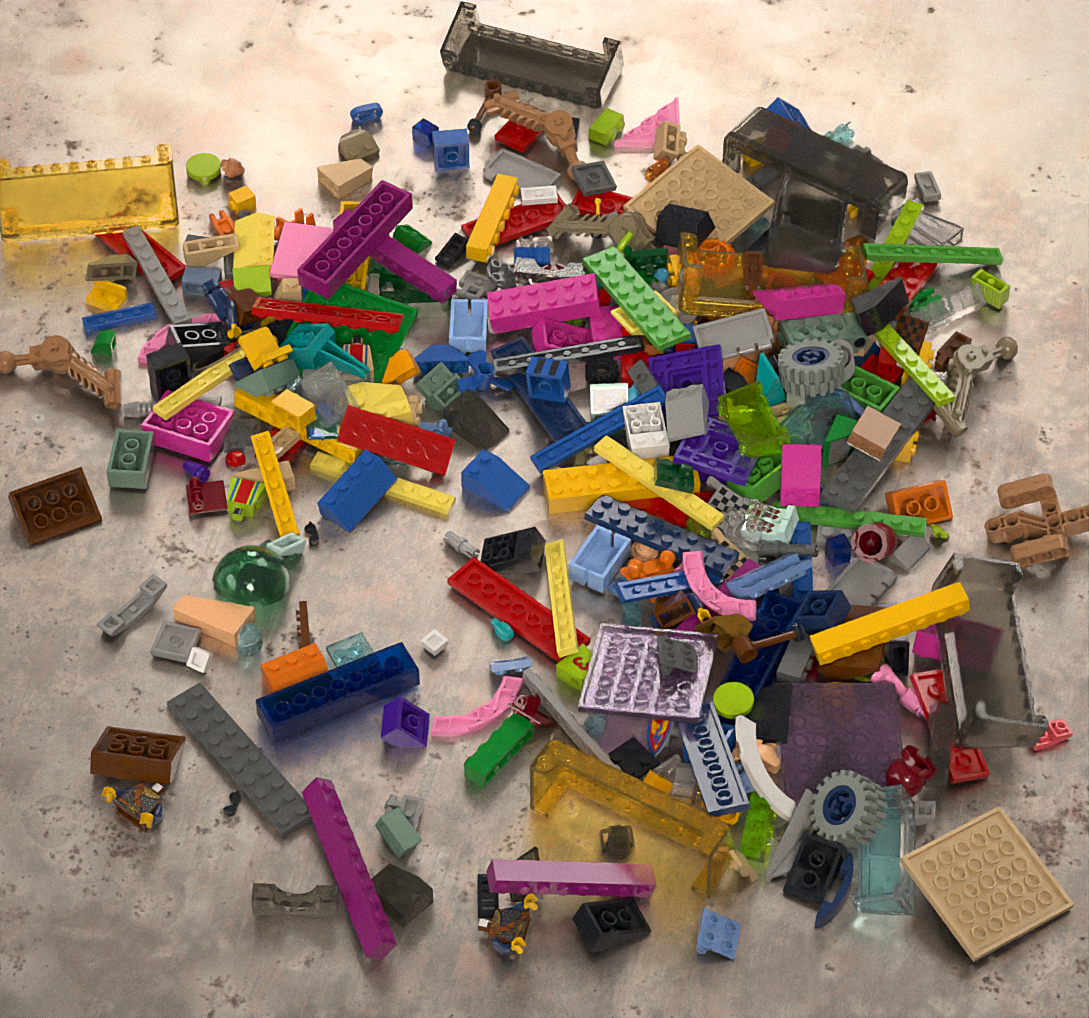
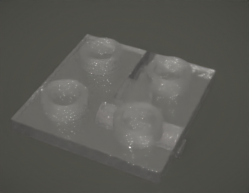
(743, 527)

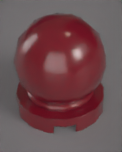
(874, 542)
(910, 771)

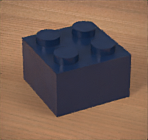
(822, 610)

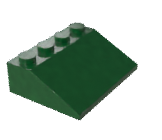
(408, 294)

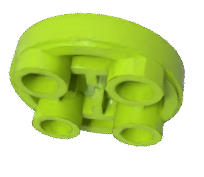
(203, 167)
(733, 700)

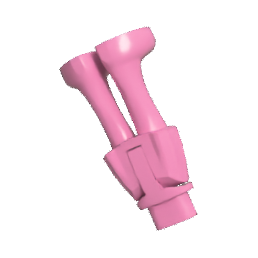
(907, 696)

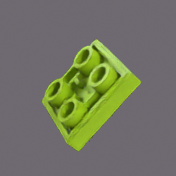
(253, 277)

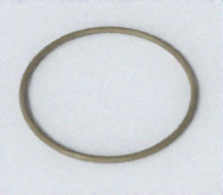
(203, 368)

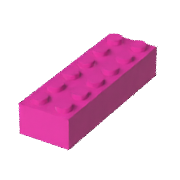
(553, 300)

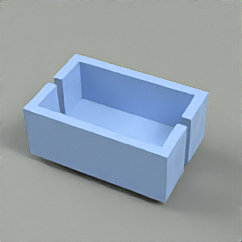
(467, 331)
(597, 560)

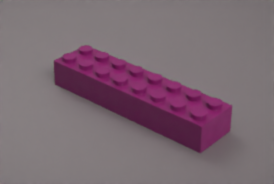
(355, 239)

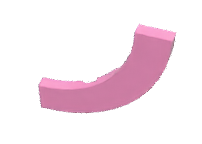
(159, 340)
(709, 594)
(482, 716)

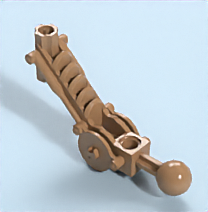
(556, 125)
(62, 358)

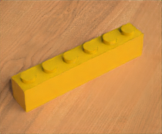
(492, 218)

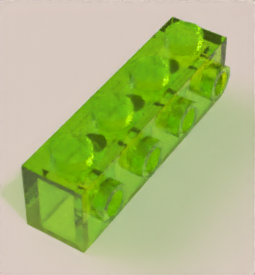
(757, 829)

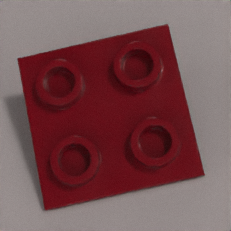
(205, 496)
(528, 706)

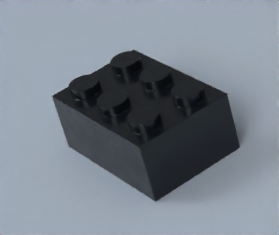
(168, 369)

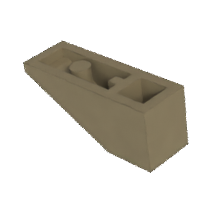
(112, 268)

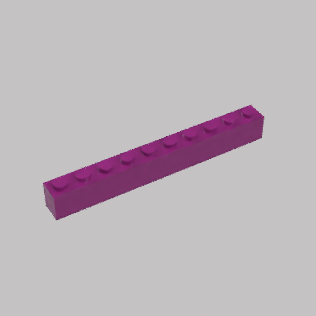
(349, 869)

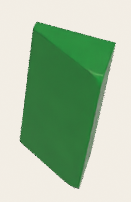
(411, 238)

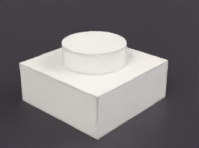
(434, 642)
(199, 659)

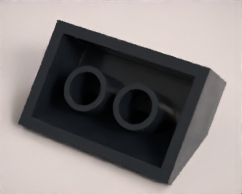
(682, 219)

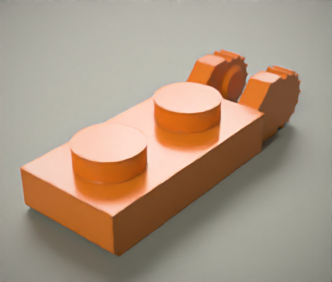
(222, 226)

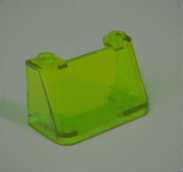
(753, 422)

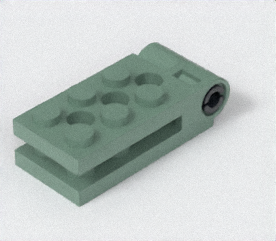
(824, 327)

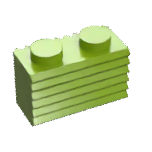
(606, 127)
(993, 289)

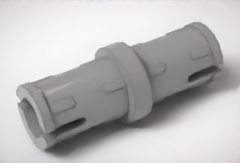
(461, 545)

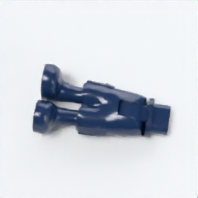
(218, 298)

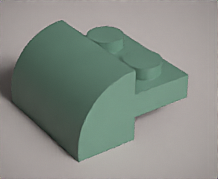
(439, 387)

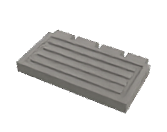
(528, 172)
(736, 333)
(864, 582)

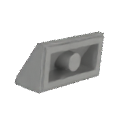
(910, 552)

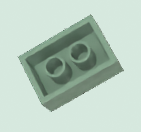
(131, 459)

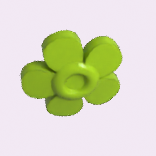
(939, 531)

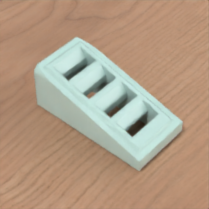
(287, 545)

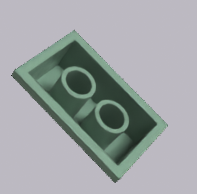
(270, 379)

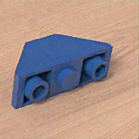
(452, 358)

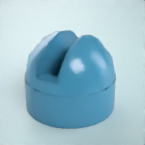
(661, 274)

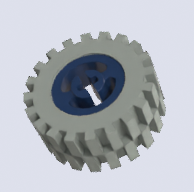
(811, 367)
(860, 811)

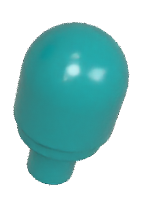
(502, 630)

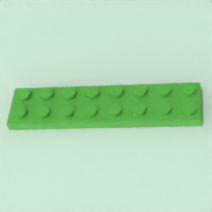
(636, 298)

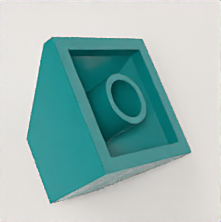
(770, 381)

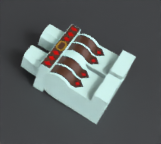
(778, 523)

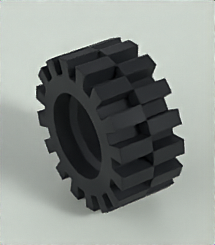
(595, 377)

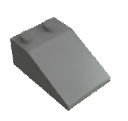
(686, 412)

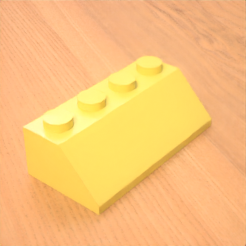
(255, 241)

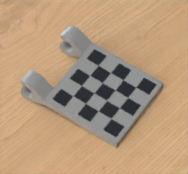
(723, 499)

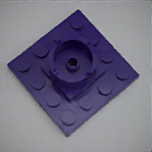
(692, 368)
(716, 455)

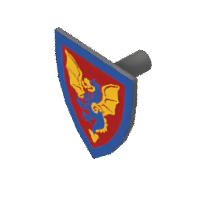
(659, 734)

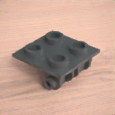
(676, 655)

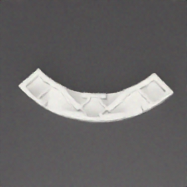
(756, 771)

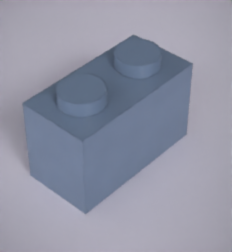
(196, 276)

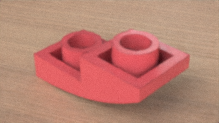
(1056, 733)

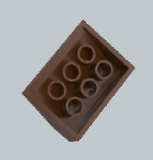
(54, 506)
(858, 663)
(137, 755)

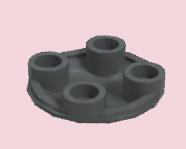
(501, 274)

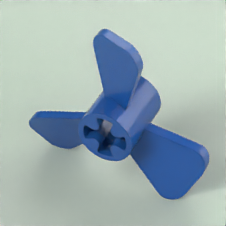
(483, 375)

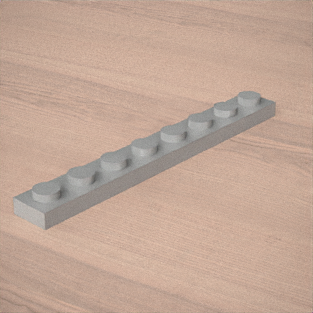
(156, 276)
(564, 718)

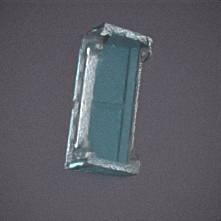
(882, 879)

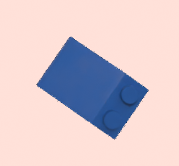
(493, 480)

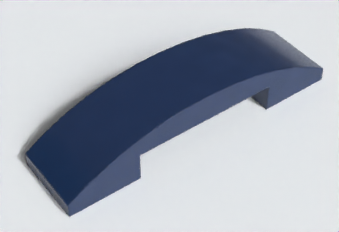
(829, 910)

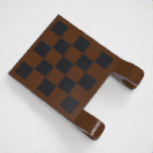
(911, 331)

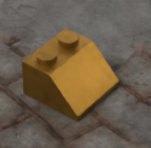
(727, 628)

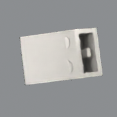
(646, 430)

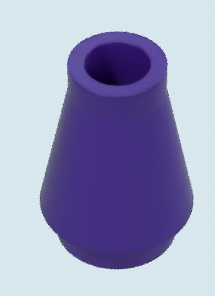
(197, 469)

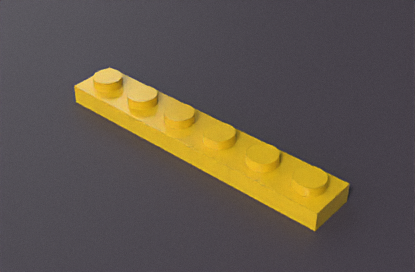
(274, 484)

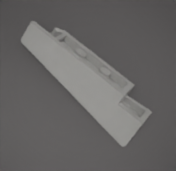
(791, 840)

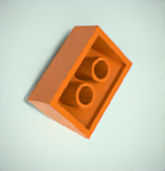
(922, 500)
(293, 668)

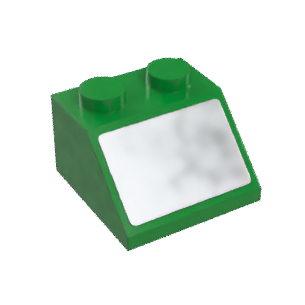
(836, 444)

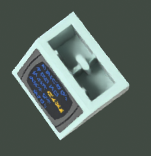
(606, 398)

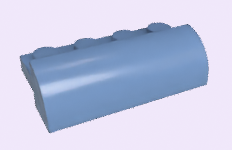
(768, 577)

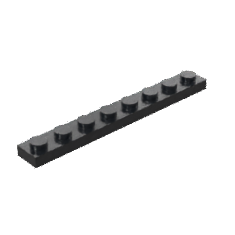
(572, 354)

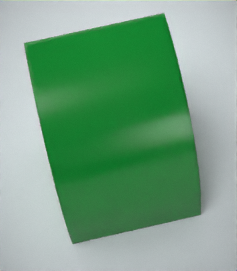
(105, 343)

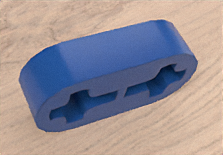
(366, 112)

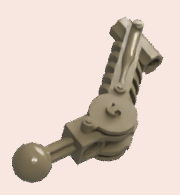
(615, 225)
(962, 371)

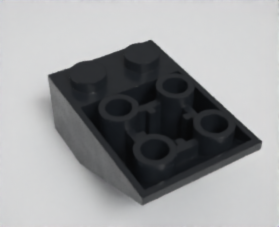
(515, 551)

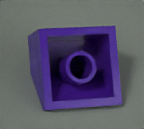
(404, 724)

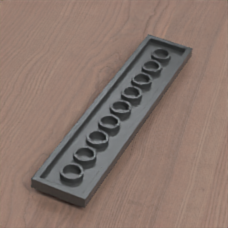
(861, 471)
(240, 759)

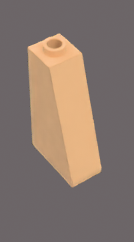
(214, 617)

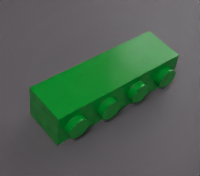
(498, 749)

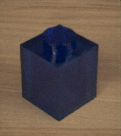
(423, 132)
(838, 550)

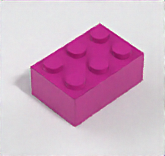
(605, 326)

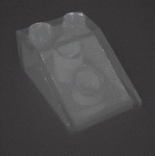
(329, 393)

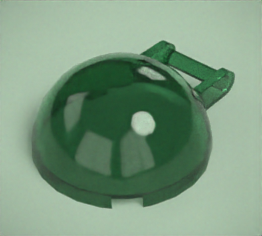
(253, 575)

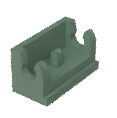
(398, 832)

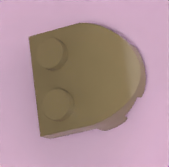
(357, 145)

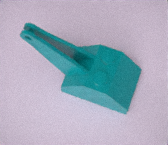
(317, 345)

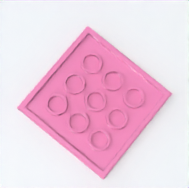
(295, 247)

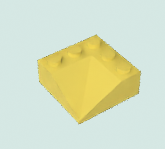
(383, 400)

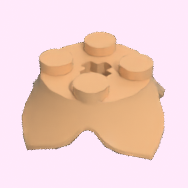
(767, 752)

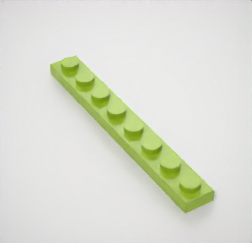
(898, 235)
(914, 366)

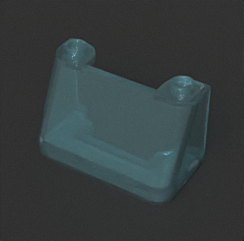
(813, 420)

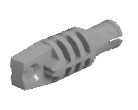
(138, 409)

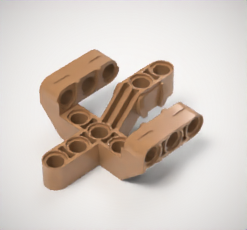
(1050, 529)

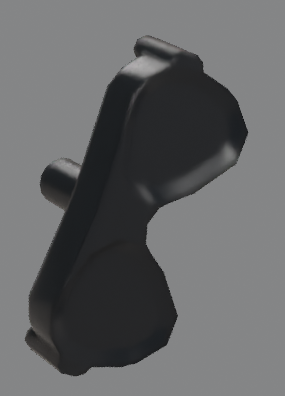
(311, 529)
(235, 799)

